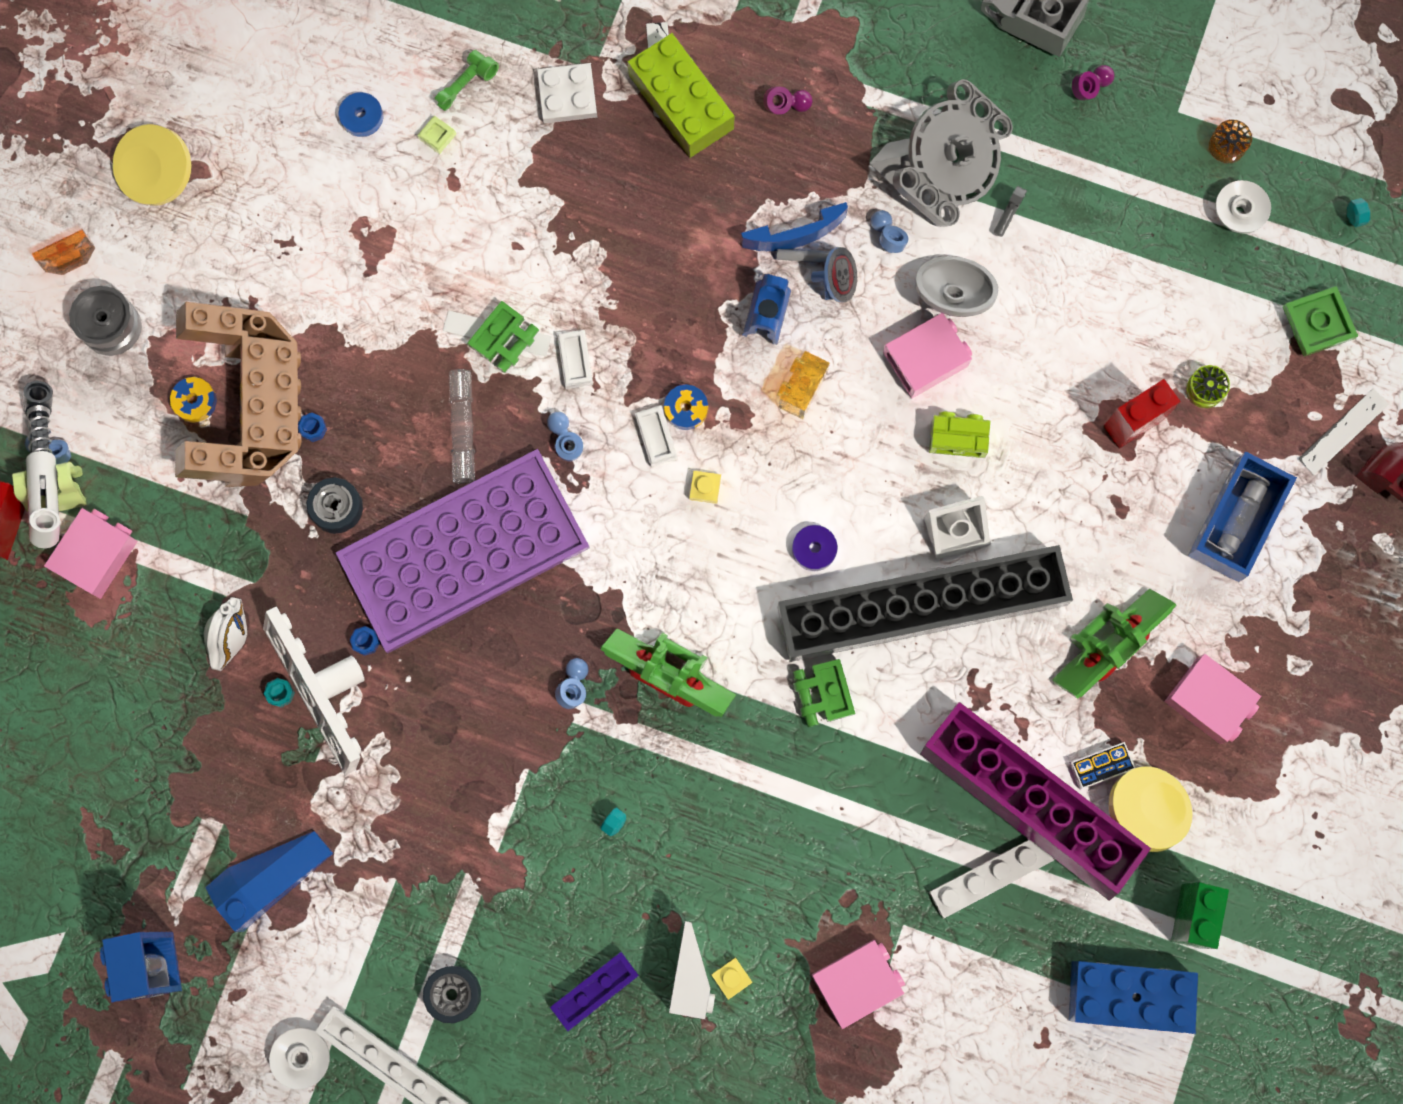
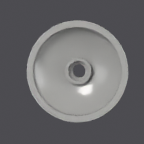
(956, 286)

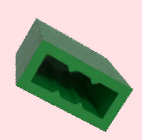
(1200, 915)

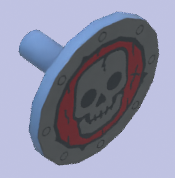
(838, 275)

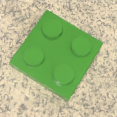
(1320, 321)

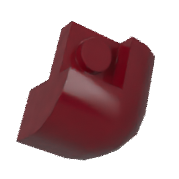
(1385, 470)

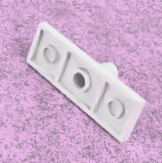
(318, 687)

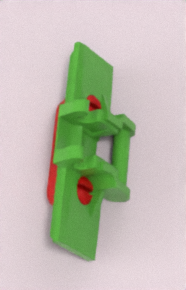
(1102, 658)
(685, 685)

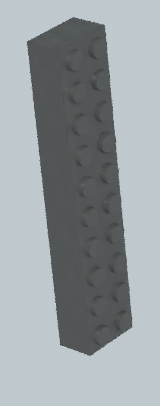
(924, 603)

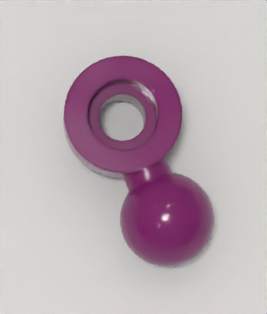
(1087, 84)
(800, 100)

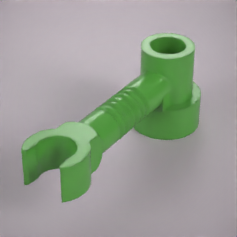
(479, 65)

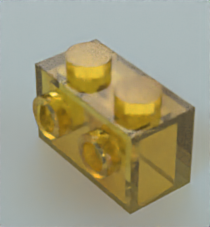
(803, 385)

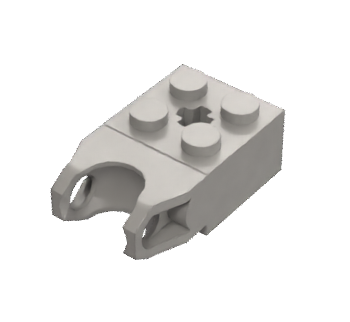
(1039, 22)

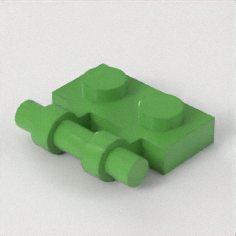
(497, 330)
(832, 689)

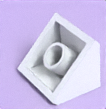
(958, 527)

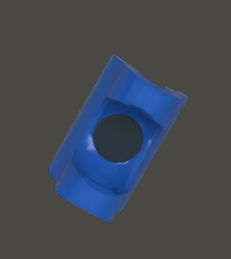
(768, 307)

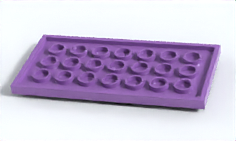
(462, 551)

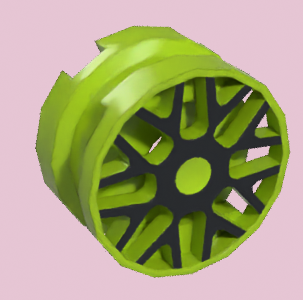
(1207, 386)

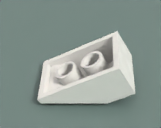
(691, 986)

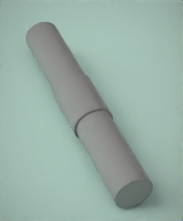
(802, 255)

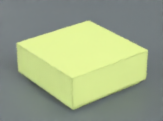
(436, 134)

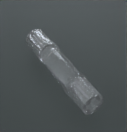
(461, 426)

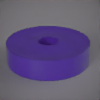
(814, 535)

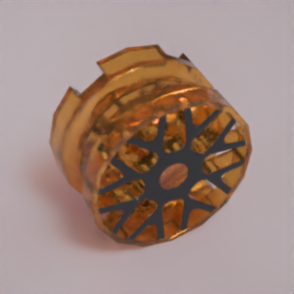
(1230, 142)

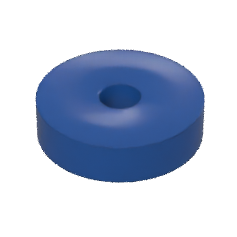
(358, 103)

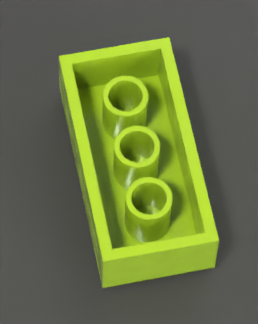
(681, 95)

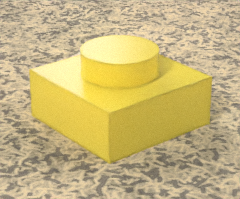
(705, 487)
(731, 978)

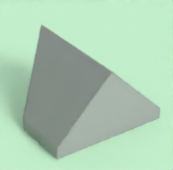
(893, 158)

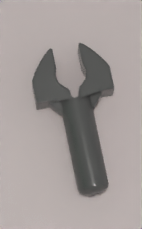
(1013, 205)

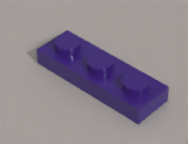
(594, 991)

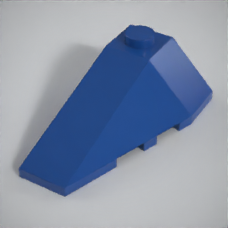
(258, 883)

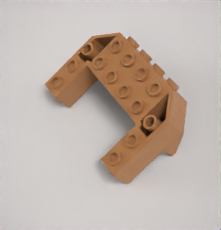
(267, 395)

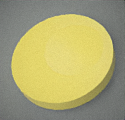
(151, 165)
(1151, 807)

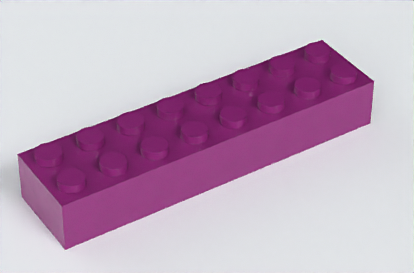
(1035, 801)

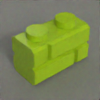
(959, 435)

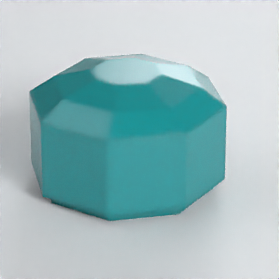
(1358, 212)
(279, 692)
(613, 822)

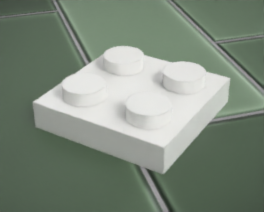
(567, 93)

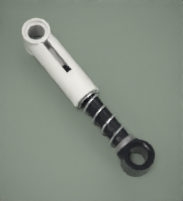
(41, 467)

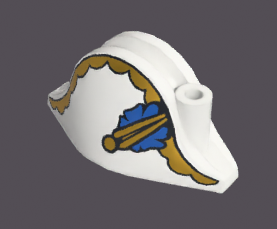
(225, 633)

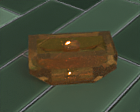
(65, 254)

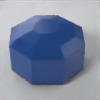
(312, 427)
(364, 641)

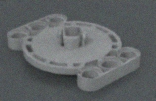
(934, 150)

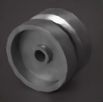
(105, 320)

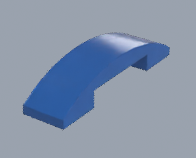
(761, 239)

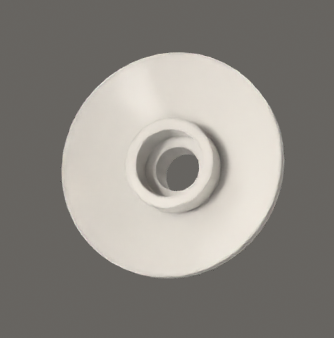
(1251, 199)
(284, 1058)

